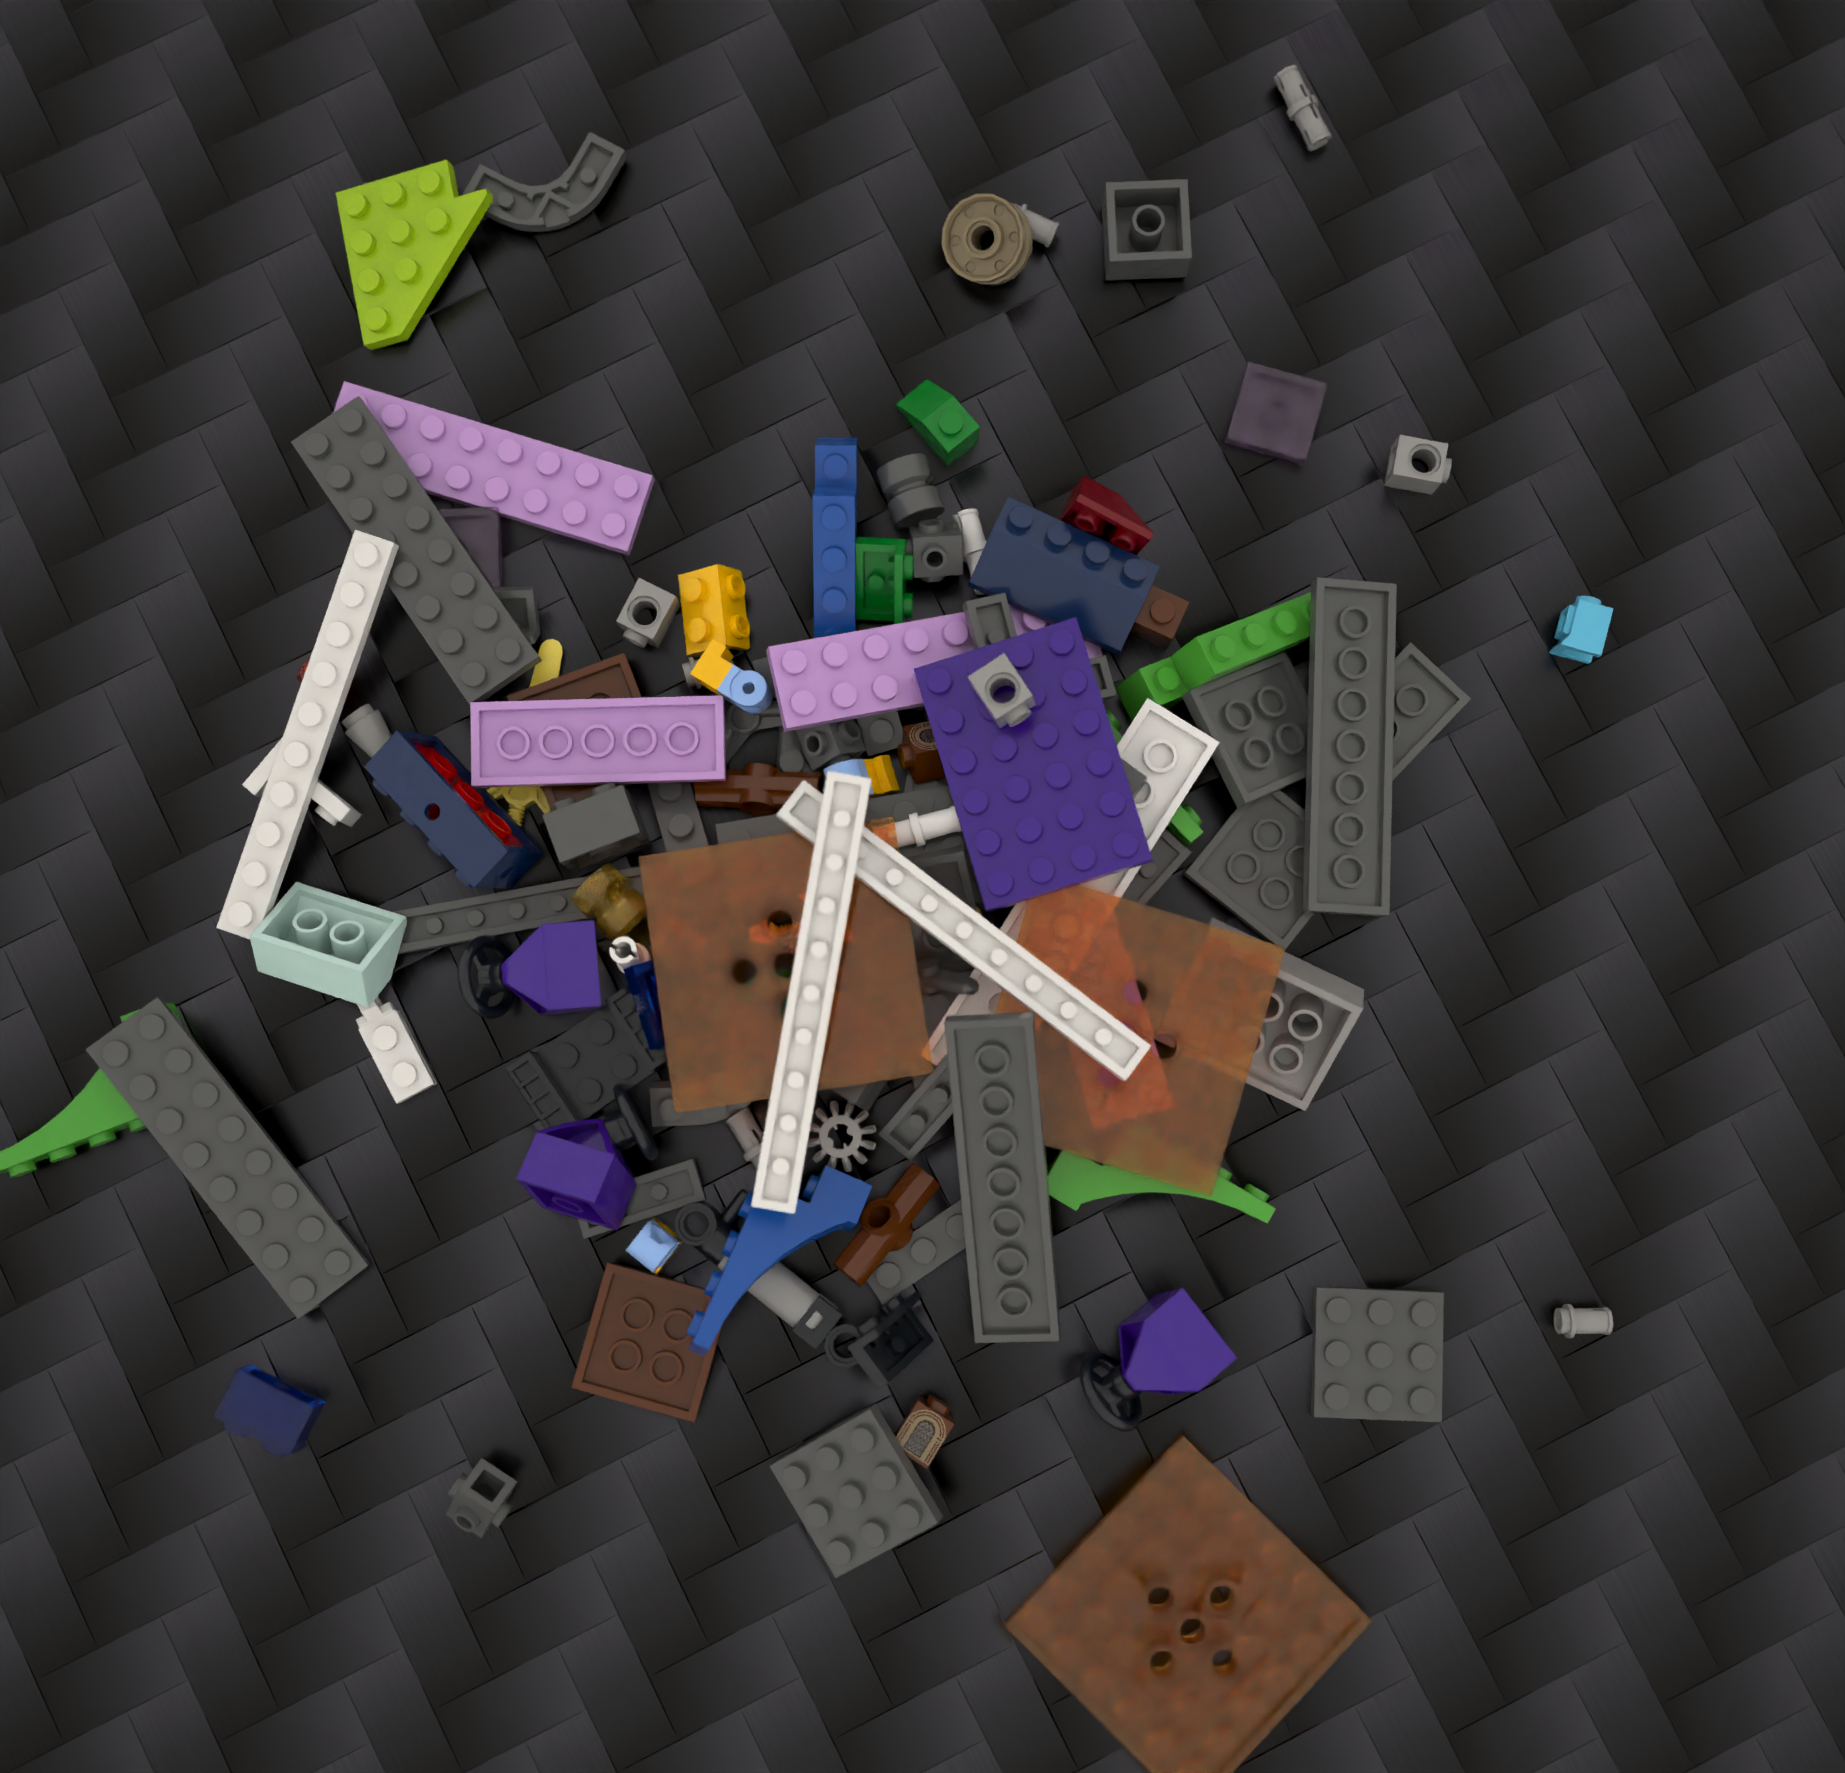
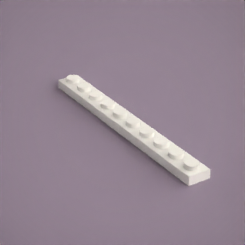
(308, 733)
(979, 943)
(811, 992)

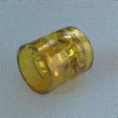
(609, 900)

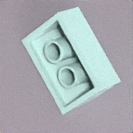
(329, 944)

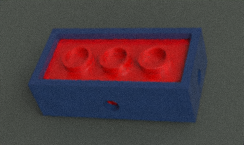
(457, 818)

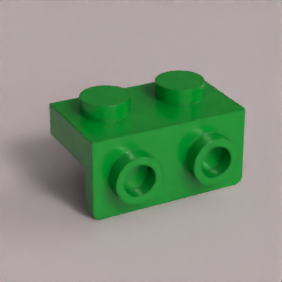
(882, 578)

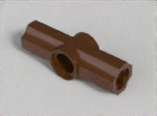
(755, 790)
(886, 1224)

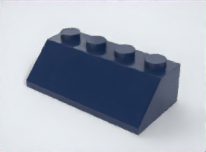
(1063, 574)

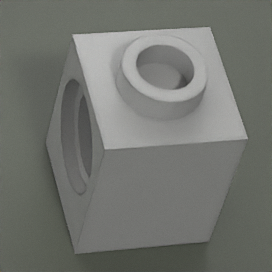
(1401, 472)
(647, 597)
(998, 674)

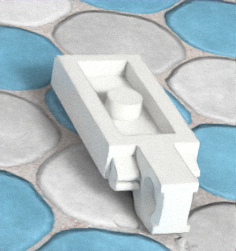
(394, 1050)

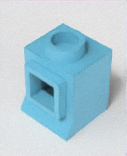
(1582, 629)

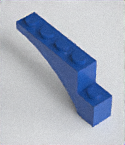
(835, 535)
(769, 1237)

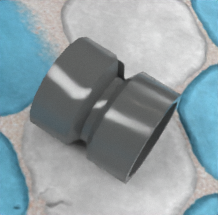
(908, 485)

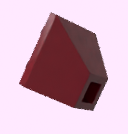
(1105, 515)

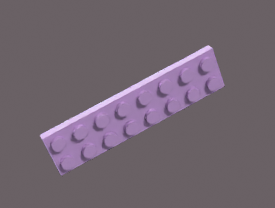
(512, 472)
(870, 668)

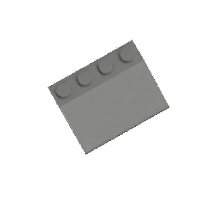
(1301, 1029)

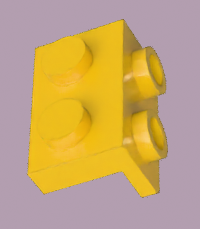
(714, 609)

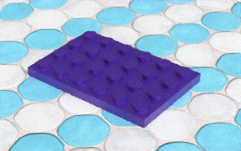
(1042, 797)

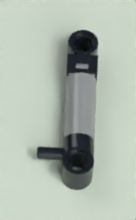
(783, 1292)

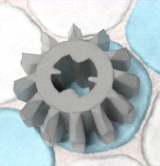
(853, 1129)

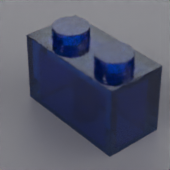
(268, 1410)

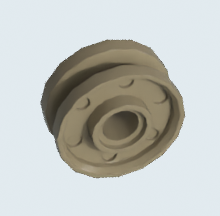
(963, 239)

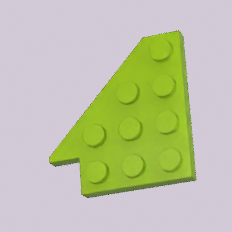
(403, 243)

